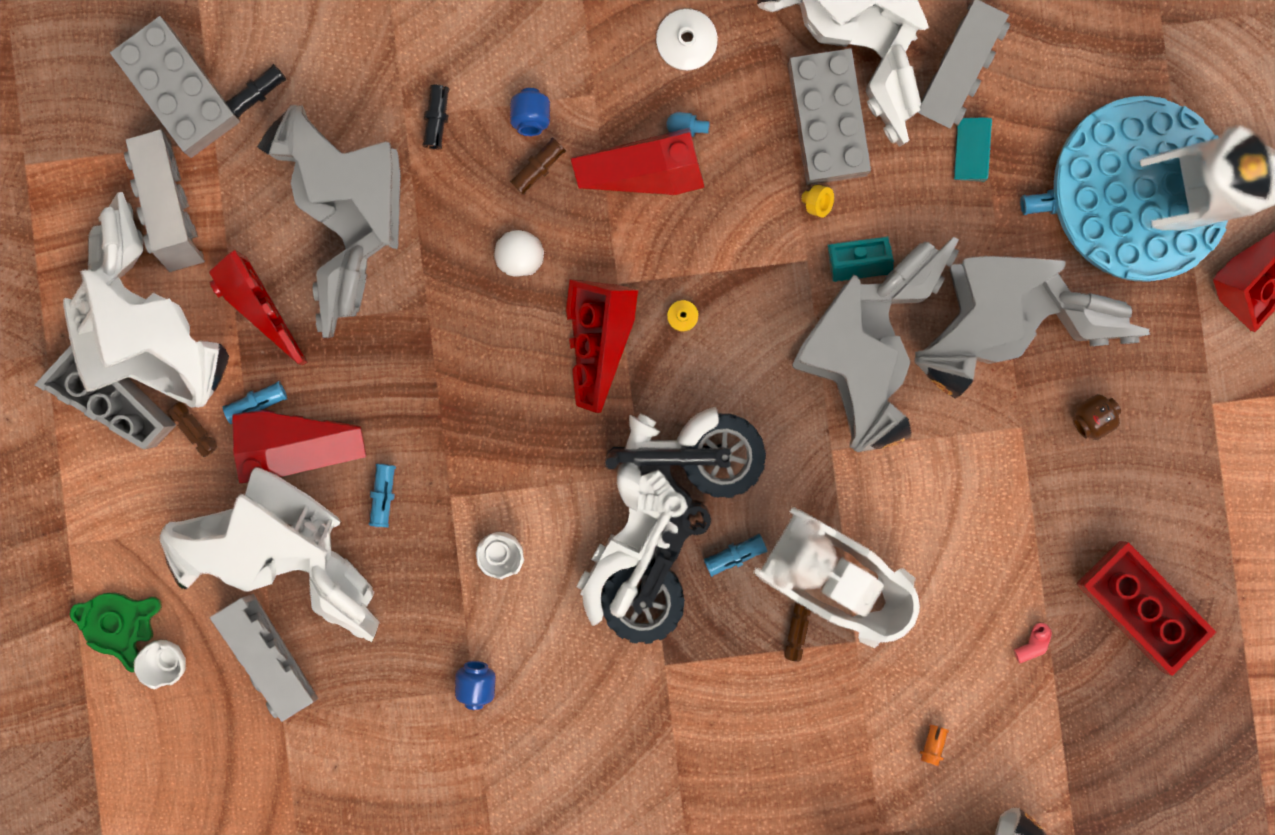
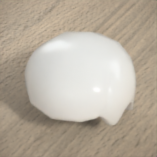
(518, 253)
(499, 555)
(159, 664)

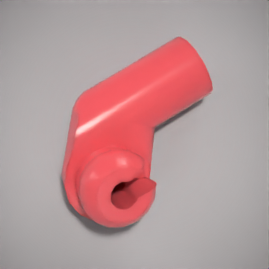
(1037, 643)

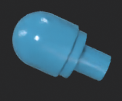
(683, 120)

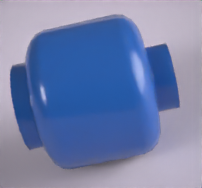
(530, 112)
(475, 685)

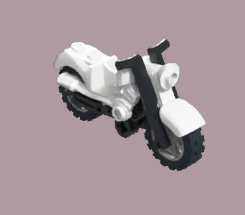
(661, 519)

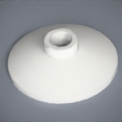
(684, 54)

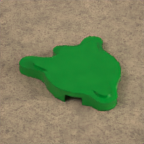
(116, 623)

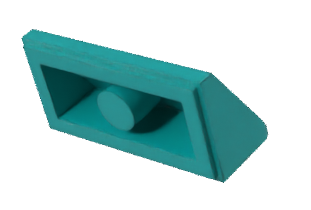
(973, 149)
(860, 258)

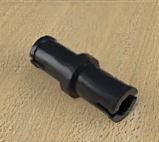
(256, 90)
(435, 117)

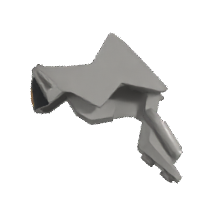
(349, 194)
(1001, 309)
(863, 354)

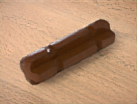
(192, 429)
(797, 633)

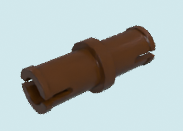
(538, 166)

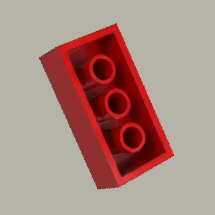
(1146, 608)

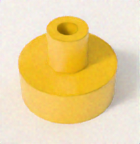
(818, 200)
(676, 321)

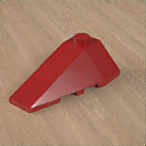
(650, 165)
(1248, 283)
(243, 289)
(601, 326)
(291, 443)

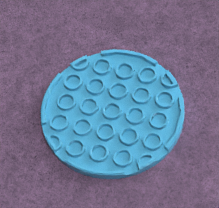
(1111, 199)

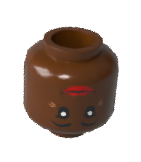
(1097, 417)

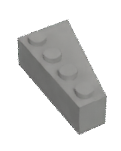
(963, 63)
(162, 201)
(117, 405)
(264, 657)

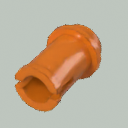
(934, 748)

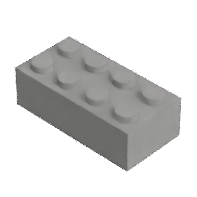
(175, 87)
(829, 116)

